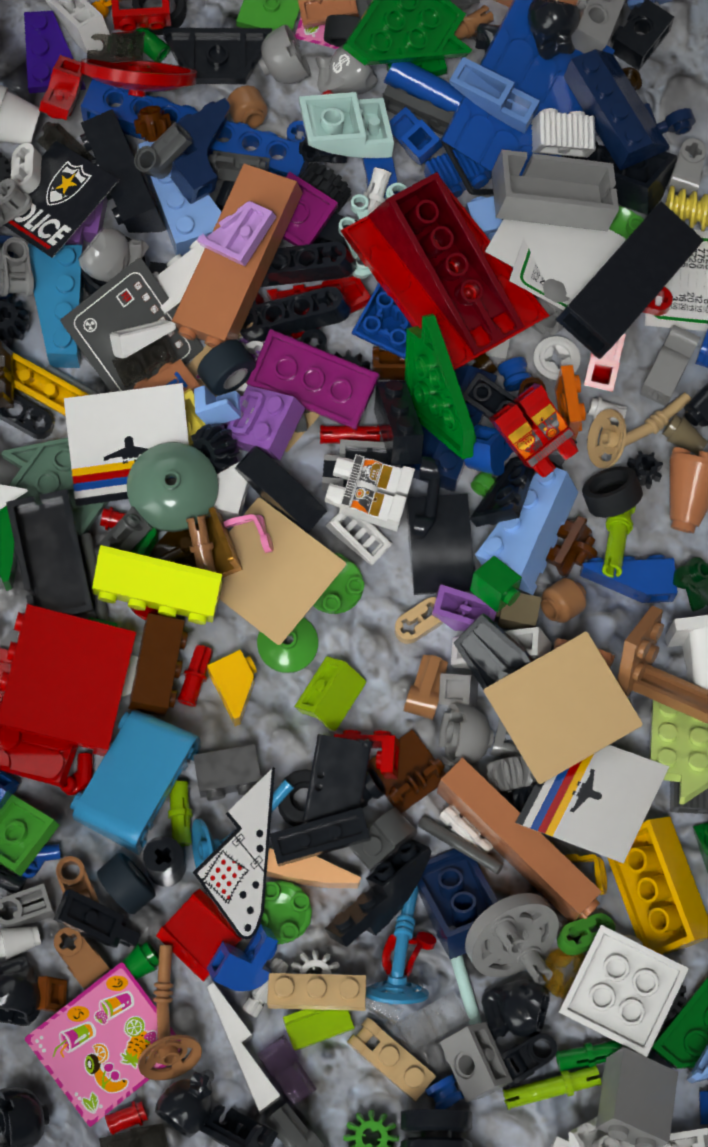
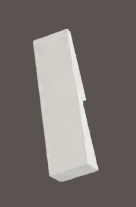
(238, 1034)

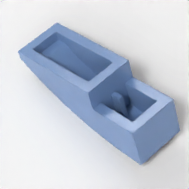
(495, 94)

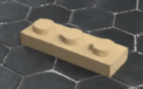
(317, 991)

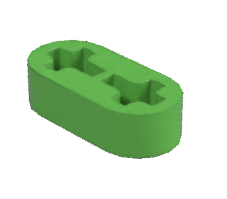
(582, 928)

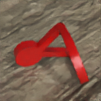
(422, 941)

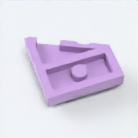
(240, 233)

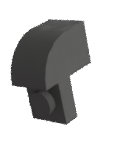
(386, 837)

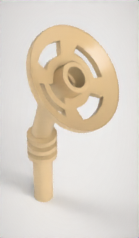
(614, 437)

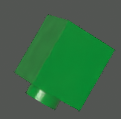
(496, 584)

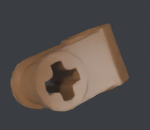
(81, 883)
(83, 960)

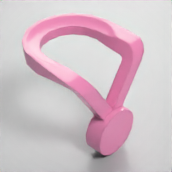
(260, 524)

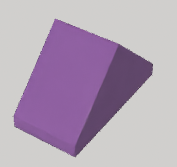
(459, 608)

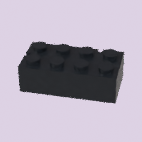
(50, 553)

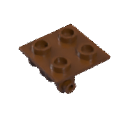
(417, 773)

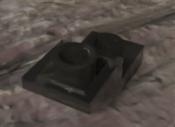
(143, 362)

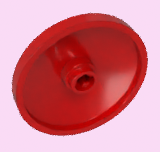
(139, 75)

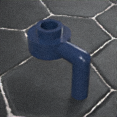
(677, 121)

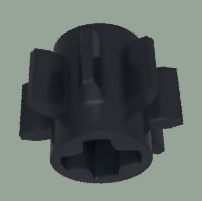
(649, 464)

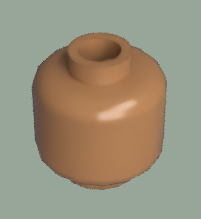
(247, 106)
(563, 600)

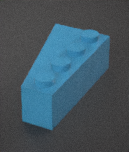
(56, 293)

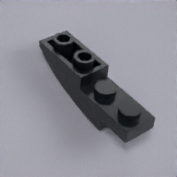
(490, 398)
(390, 889)

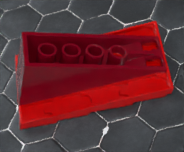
(436, 263)

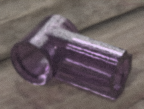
(283, 1064)

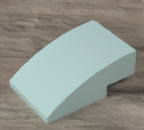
(347, 125)

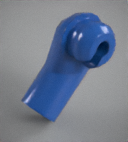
(48, 853)

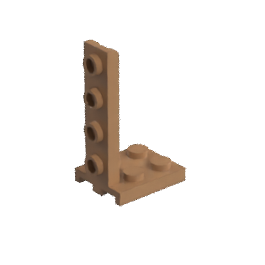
(639, 676)

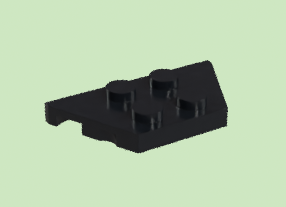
(217, 53)

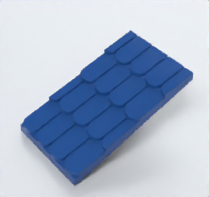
(515, 57)

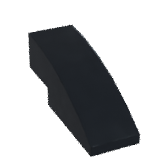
(280, 489)

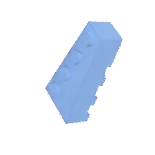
(181, 219)
(528, 539)

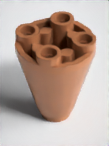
(688, 489)

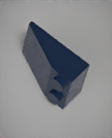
(454, 898)

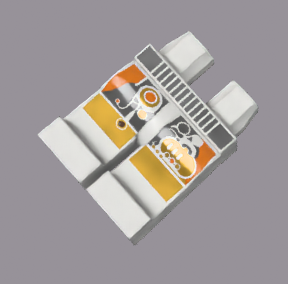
(372, 492)

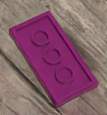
(314, 378)

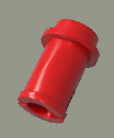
(110, 518)
(127, 1117)

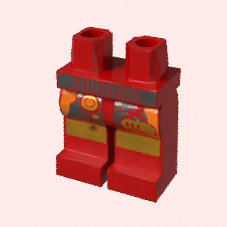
(542, 437)

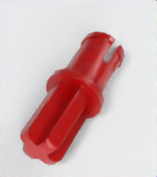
(195, 676)

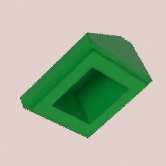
(147, 544)

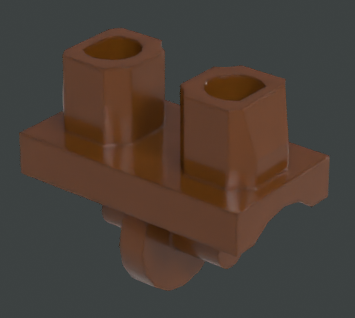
(575, 547)

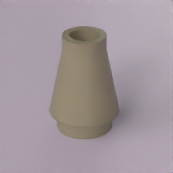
(684, 435)

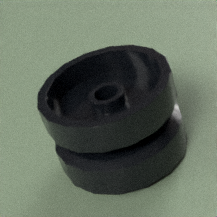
(436, 1127)

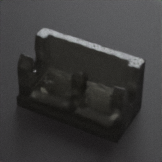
(119, 47)

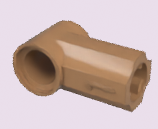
(424, 694)

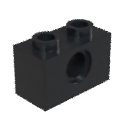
(638, 48)

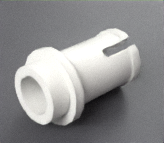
(597, 406)

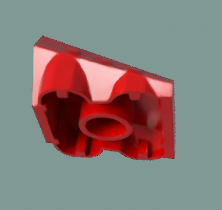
(197, 933)

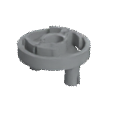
(513, 937)

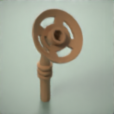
(167, 1045)

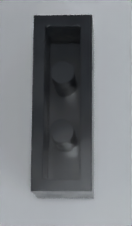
(398, 423)

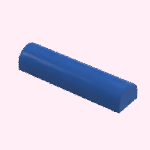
(423, 85)

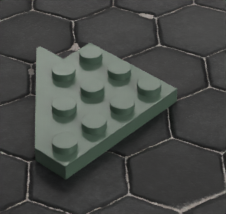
(47, 469)

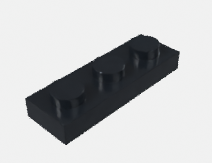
(320, 836)

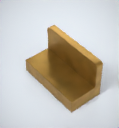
(223, 553)

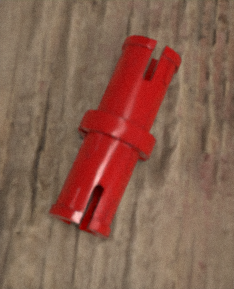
(333, 434)

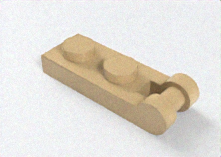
(392, 1060)

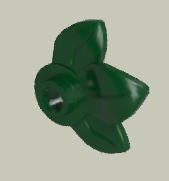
(695, 580)

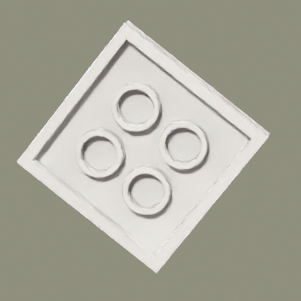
(624, 990)

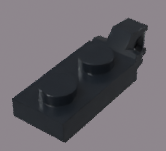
(94, 920)

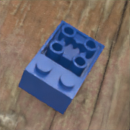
(383, 323)

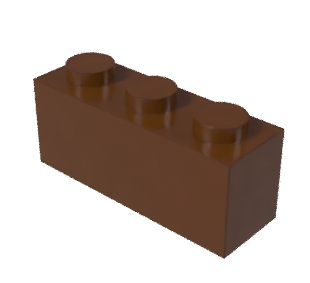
(158, 665)

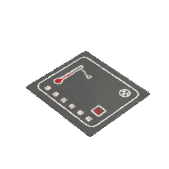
(123, 303)

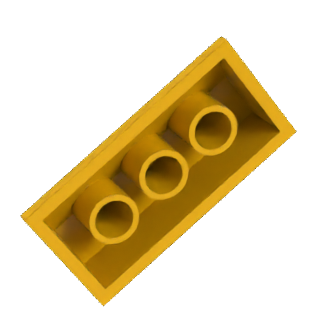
(661, 890)

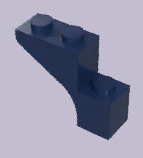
(192, 170)

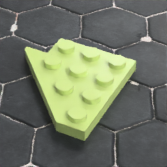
(682, 745)

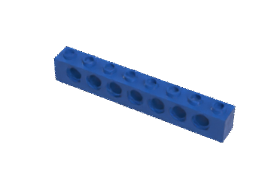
(240, 135)

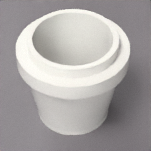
(17, 118)

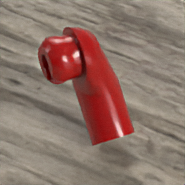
(80, 779)

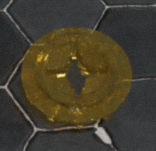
(560, 959)

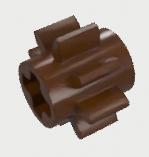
(152, 123)

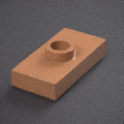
(316, 11)

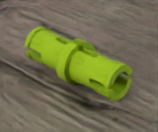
(180, 813)

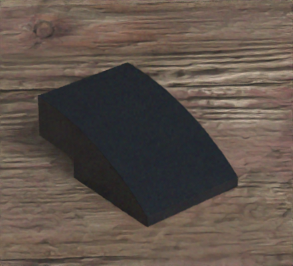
(446, 551)

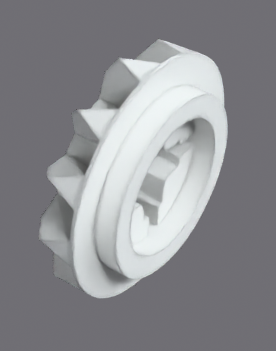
(563, 348)

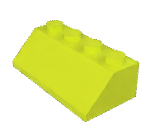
(156, 585)

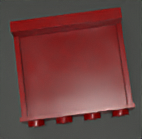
(65, 678)

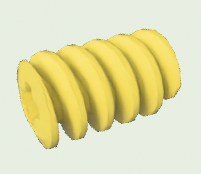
(688, 207)

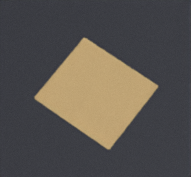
(277, 585)
(563, 707)

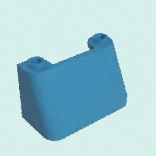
(135, 779)

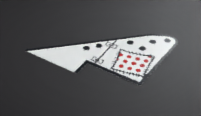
(238, 867)

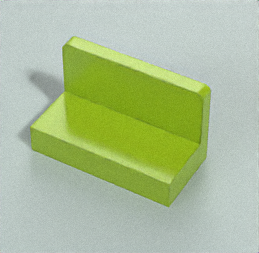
(331, 692)
(314, 1026)

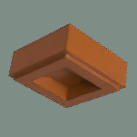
(53, 993)

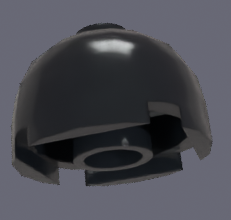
(21, 1117)

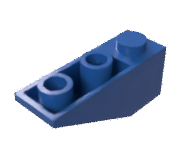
(640, 579)

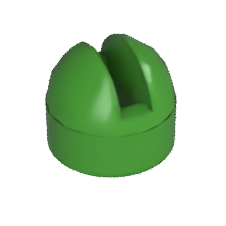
(482, 483)

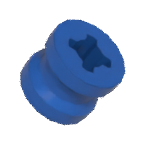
(514, 373)
(445, 1093)

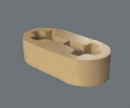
(414, 615)

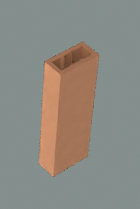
(222, 289)
(522, 847)

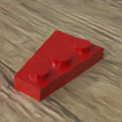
(350, 287)

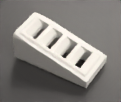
(133, 339)
(343, 534)

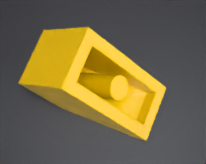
(233, 682)

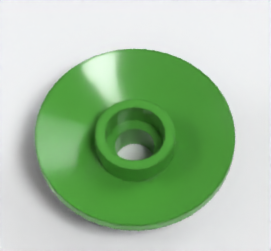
(293, 656)

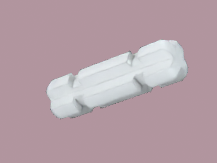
(464, 828)
(253, 1005)

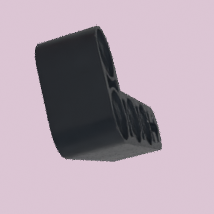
(330, 262)
(325, 304)

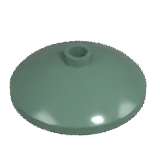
(167, 505)

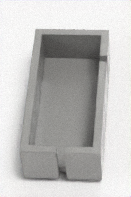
(555, 190)

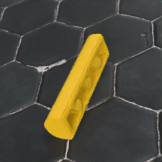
(42, 384)

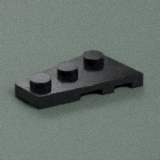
(505, 496)

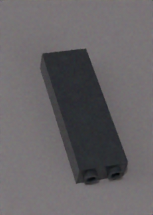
(629, 280)

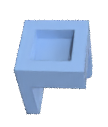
(216, 409)

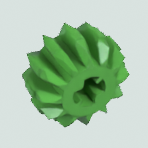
(373, 1127)

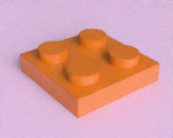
(567, 399)

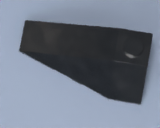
(641, 184)

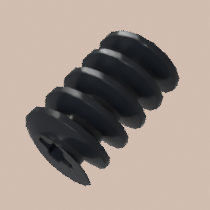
(164, 849)

